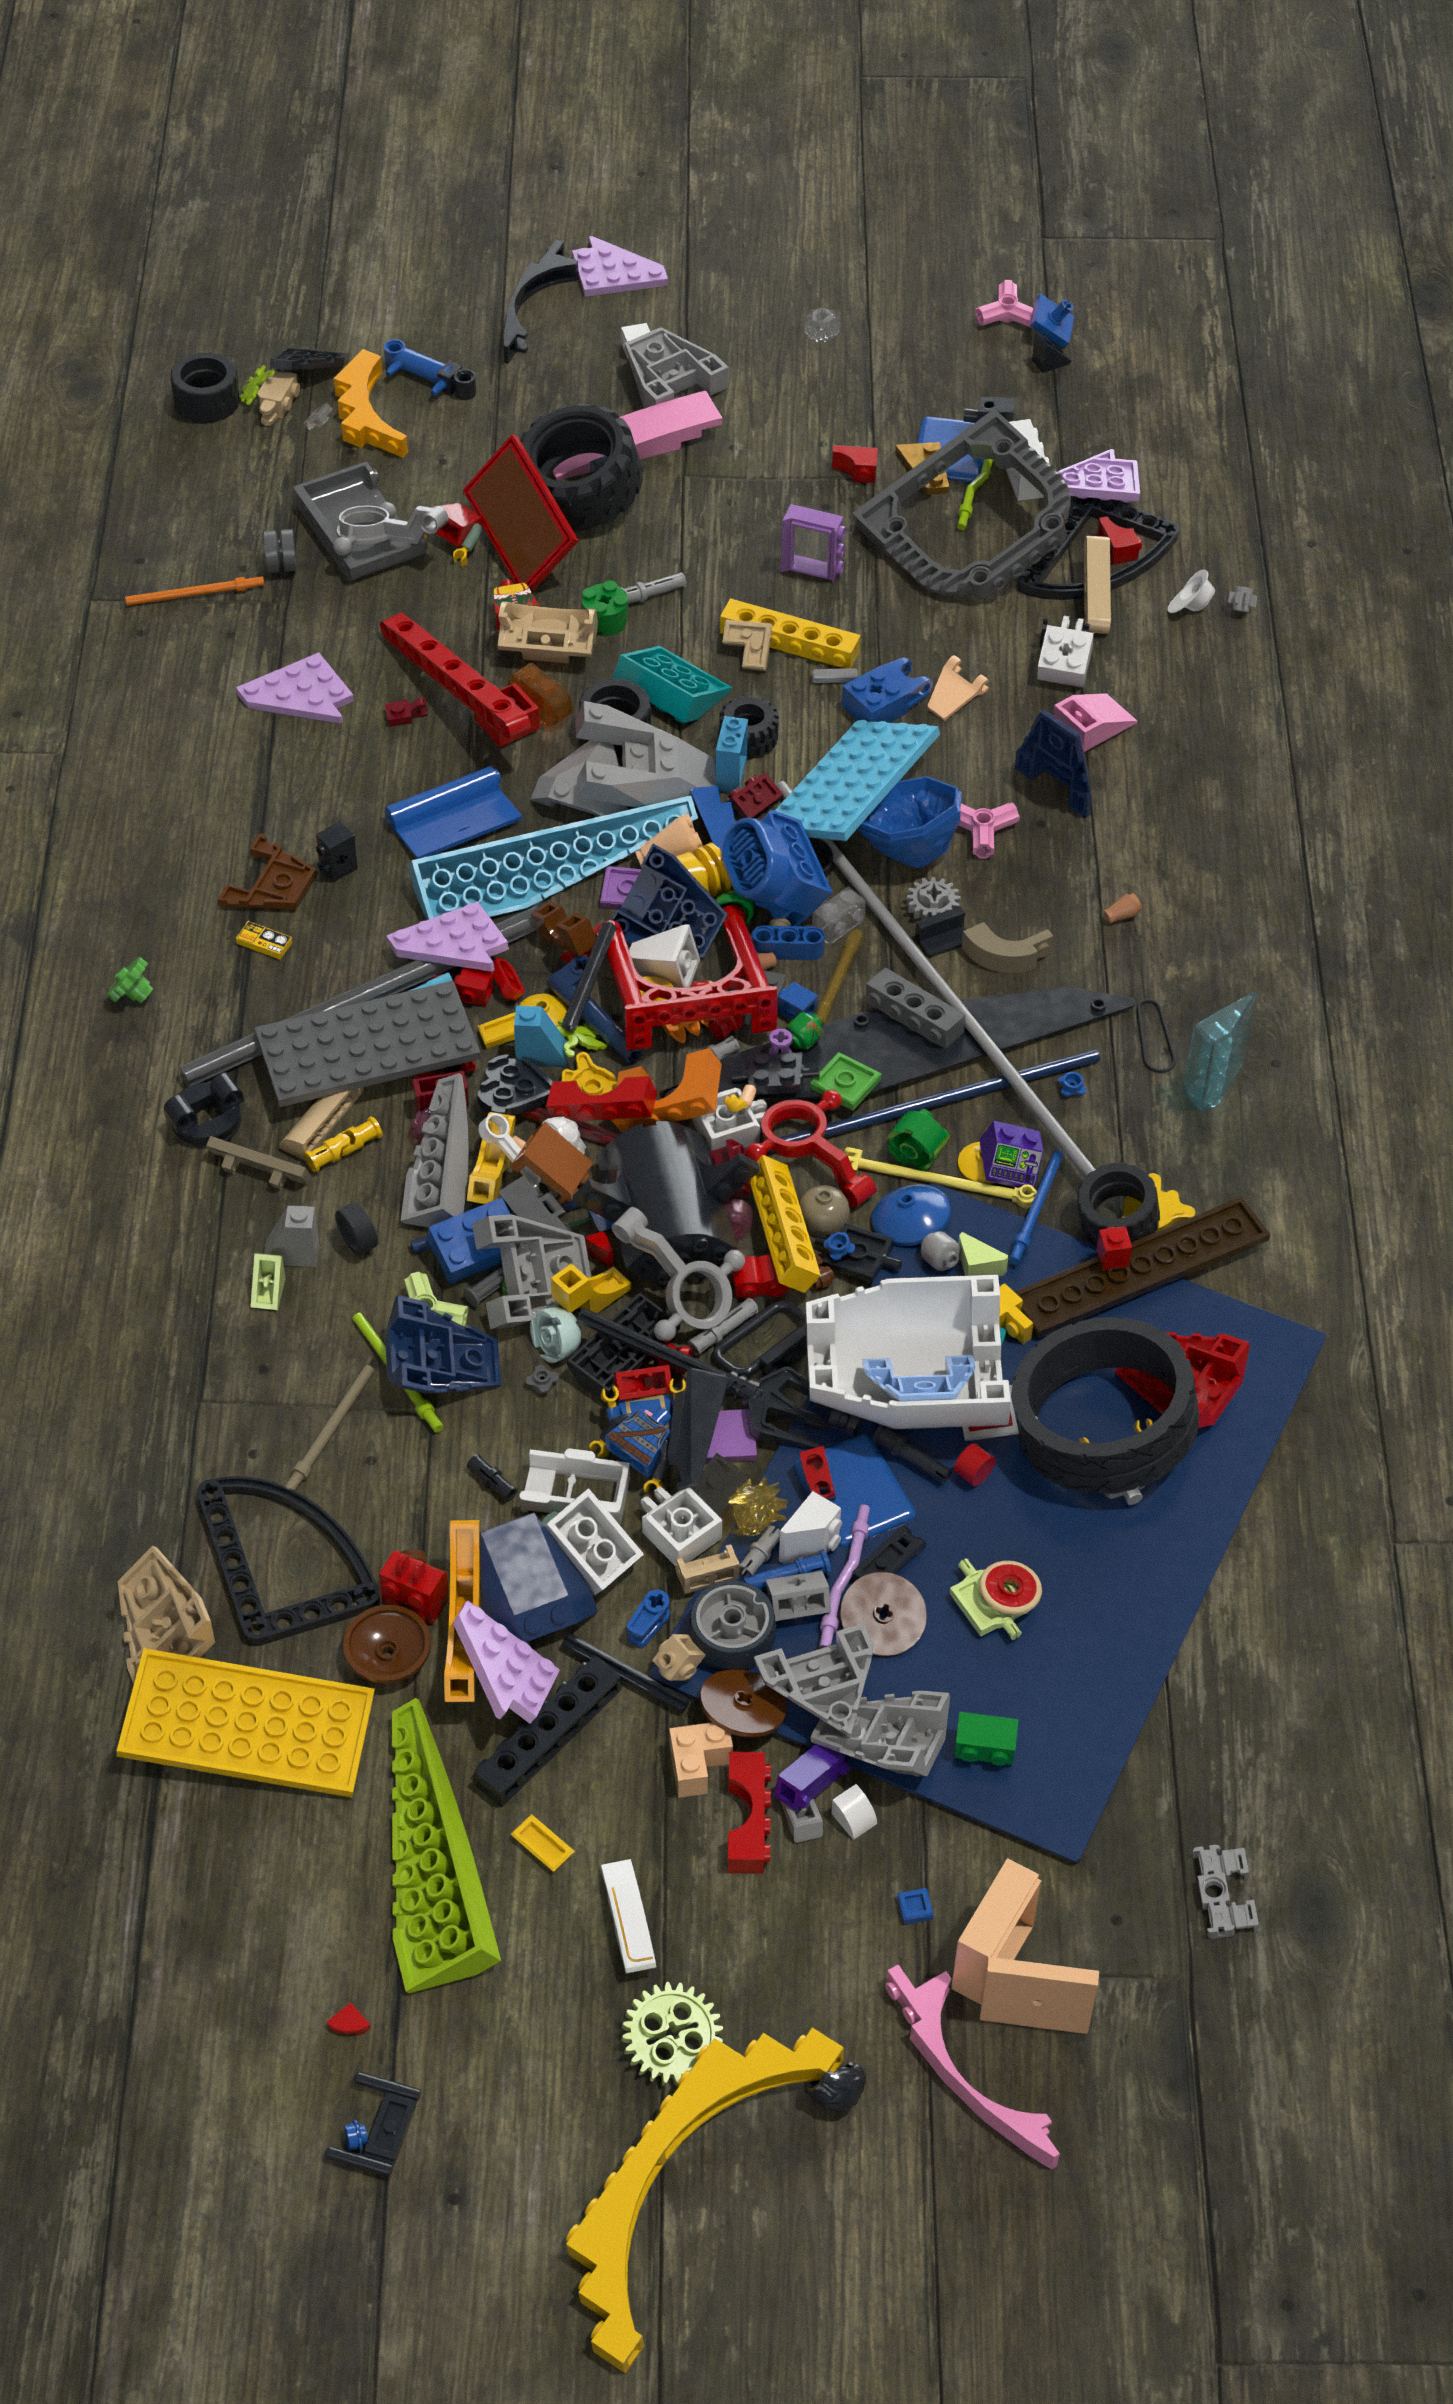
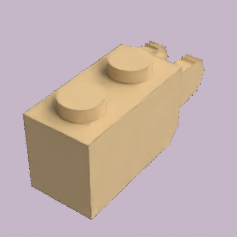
(277, 396)

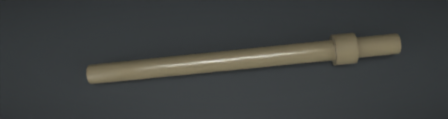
(303, 1468)

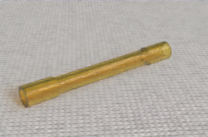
(849, 950)

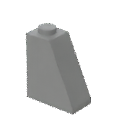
(295, 1237)

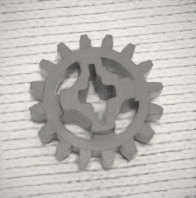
(921, 898)

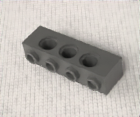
(915, 1008)

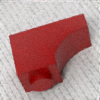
(856, 461)
(1123, 541)
(643, 1382)

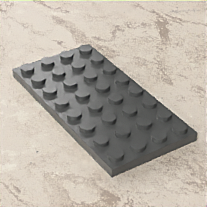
(367, 1043)

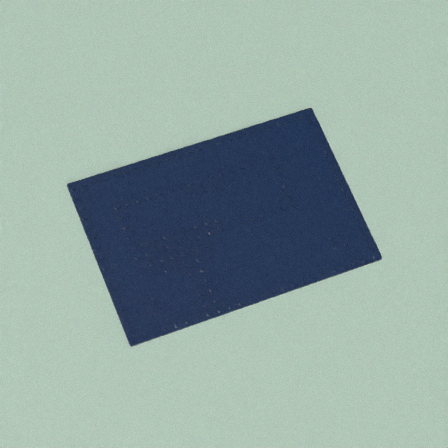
(1111, 1573)

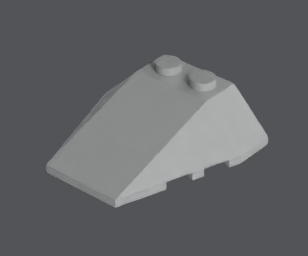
(893, 1732)

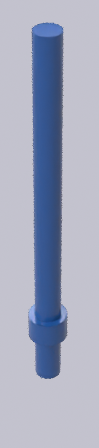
(1022, 1239)

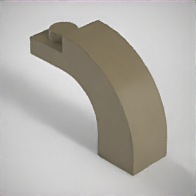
(1002, 954)

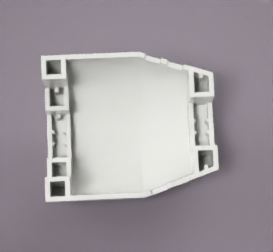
(915, 1327)

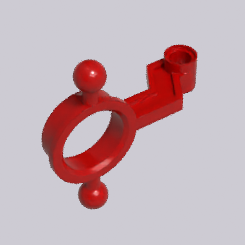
(854, 1187)

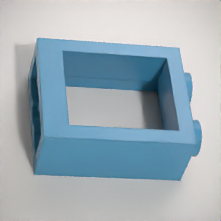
(731, 754)

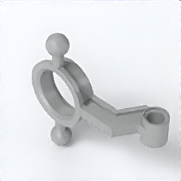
(382, 527)
(631, 1229)

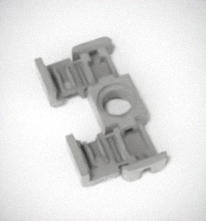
(1219, 1909)

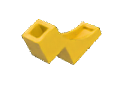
(574, 1290)

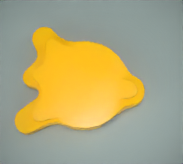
(590, 1078)
(1170, 1207)

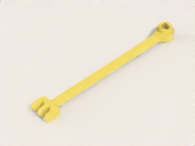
(1017, 1194)

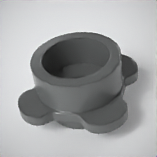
(544, 1385)

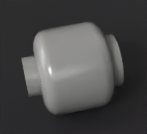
(940, 1251)

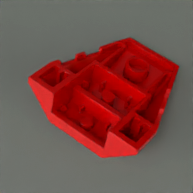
(1217, 1371)

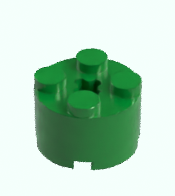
(610, 606)
(917, 1139)

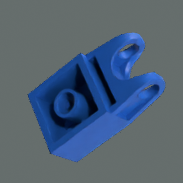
(884, 692)

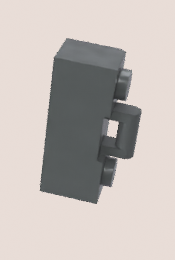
(523, 1201)

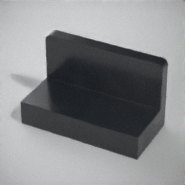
(941, 932)

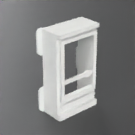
(574, 1464)

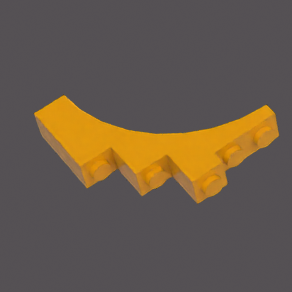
(360, 421)
(459, 1674)

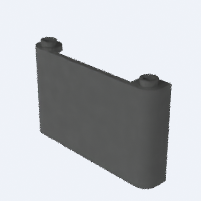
(331, 494)

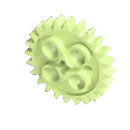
(661, 2007)

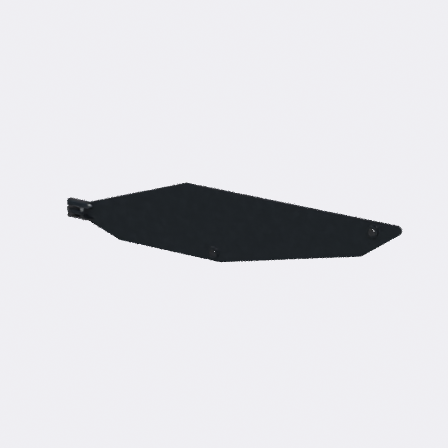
(907, 1055)

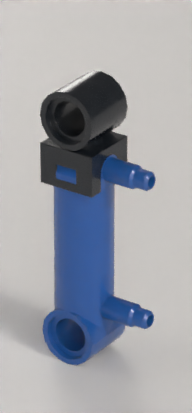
(447, 377)

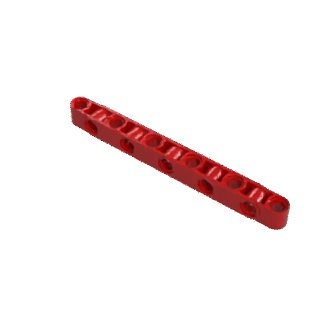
(455, 676)

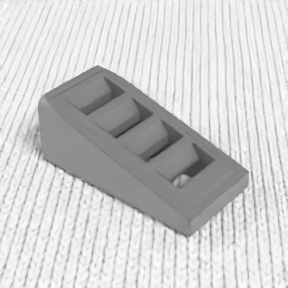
(805, 1827)

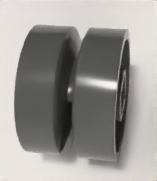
(280, 551)

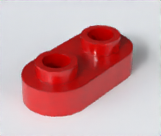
(507, 979)

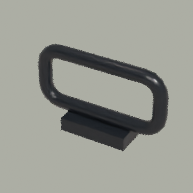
(781, 1355)

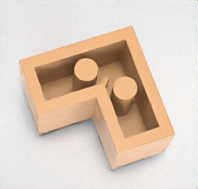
(694, 1750)

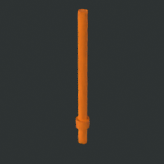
(238, 584)

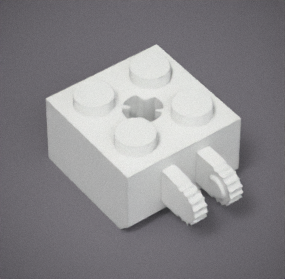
(1065, 654)
(725, 1125)
(681, 1524)

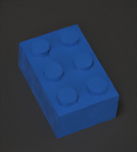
(456, 1246)

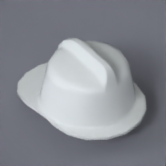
(1194, 595)

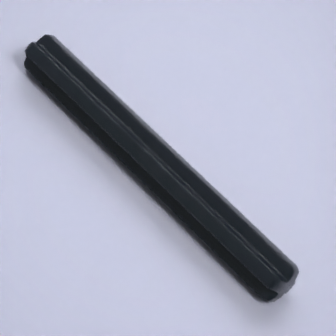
(589, 976)
(628, 1674)

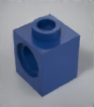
(796, 1000)

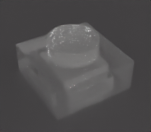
(318, 416)

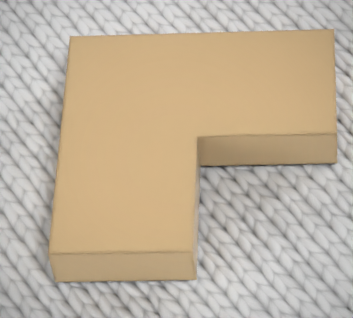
(754, 637)

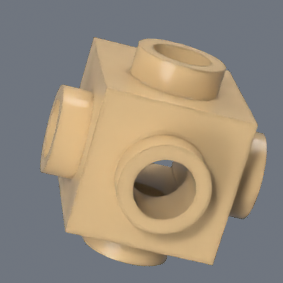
(678, 1657)

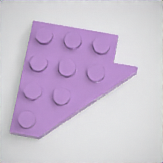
(613, 269)
(1104, 478)
(300, 690)
(454, 938)
(505, 1665)

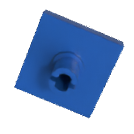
(1053, 319)

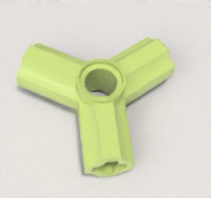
(419, 1288)

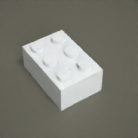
(1022, 487)
(593, 1541)

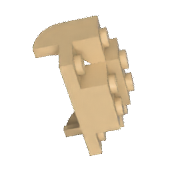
(547, 632)

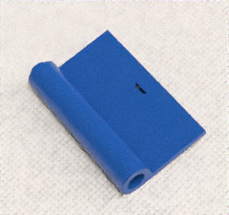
(452, 813)

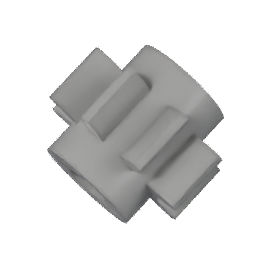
(1242, 599)

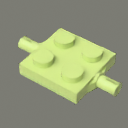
(975, 1608)

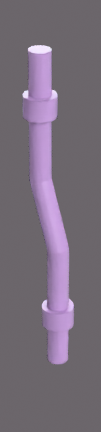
(860, 1532)

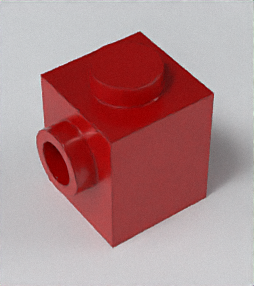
(474, 986)
(1114, 1248)

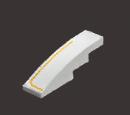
(628, 1916)

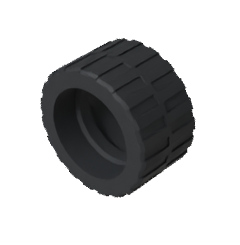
(201, 403)
(621, 696)
(1114, 1181)

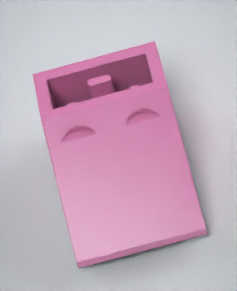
(1093, 717)

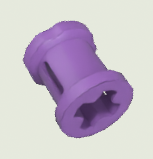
(774, 1039)

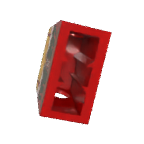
(512, 593)

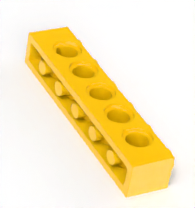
(798, 635)
(784, 1225)

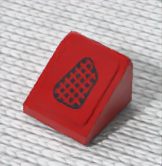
(600, 1248)

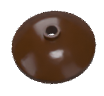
(383, 1631)

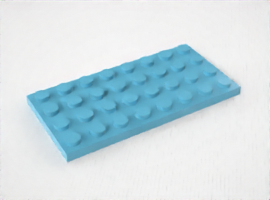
(856, 776)

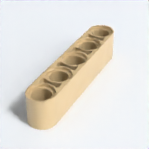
(1097, 584)

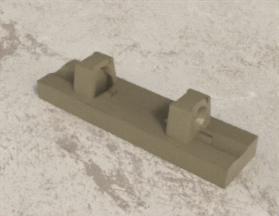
(236, 1154)

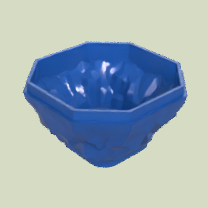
(914, 821)

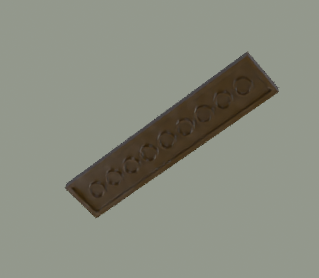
(1153, 1263)

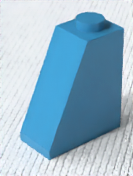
(538, 1038)

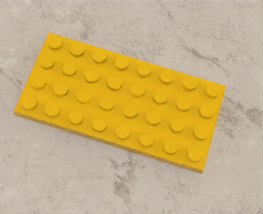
(246, 1722)

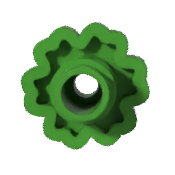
(131, 982)

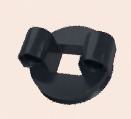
(220, 1093)

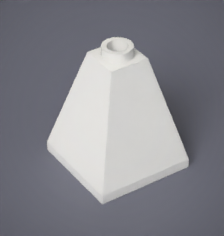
(667, 956)

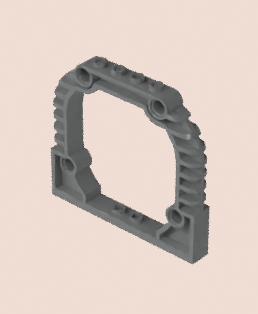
(986, 439)

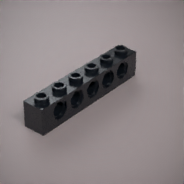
(504, 1784)

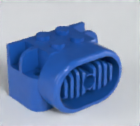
(775, 866)

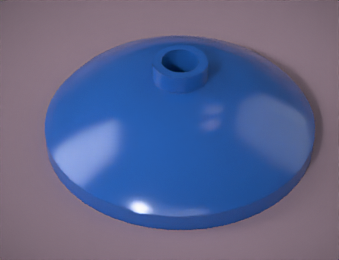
(911, 1214)

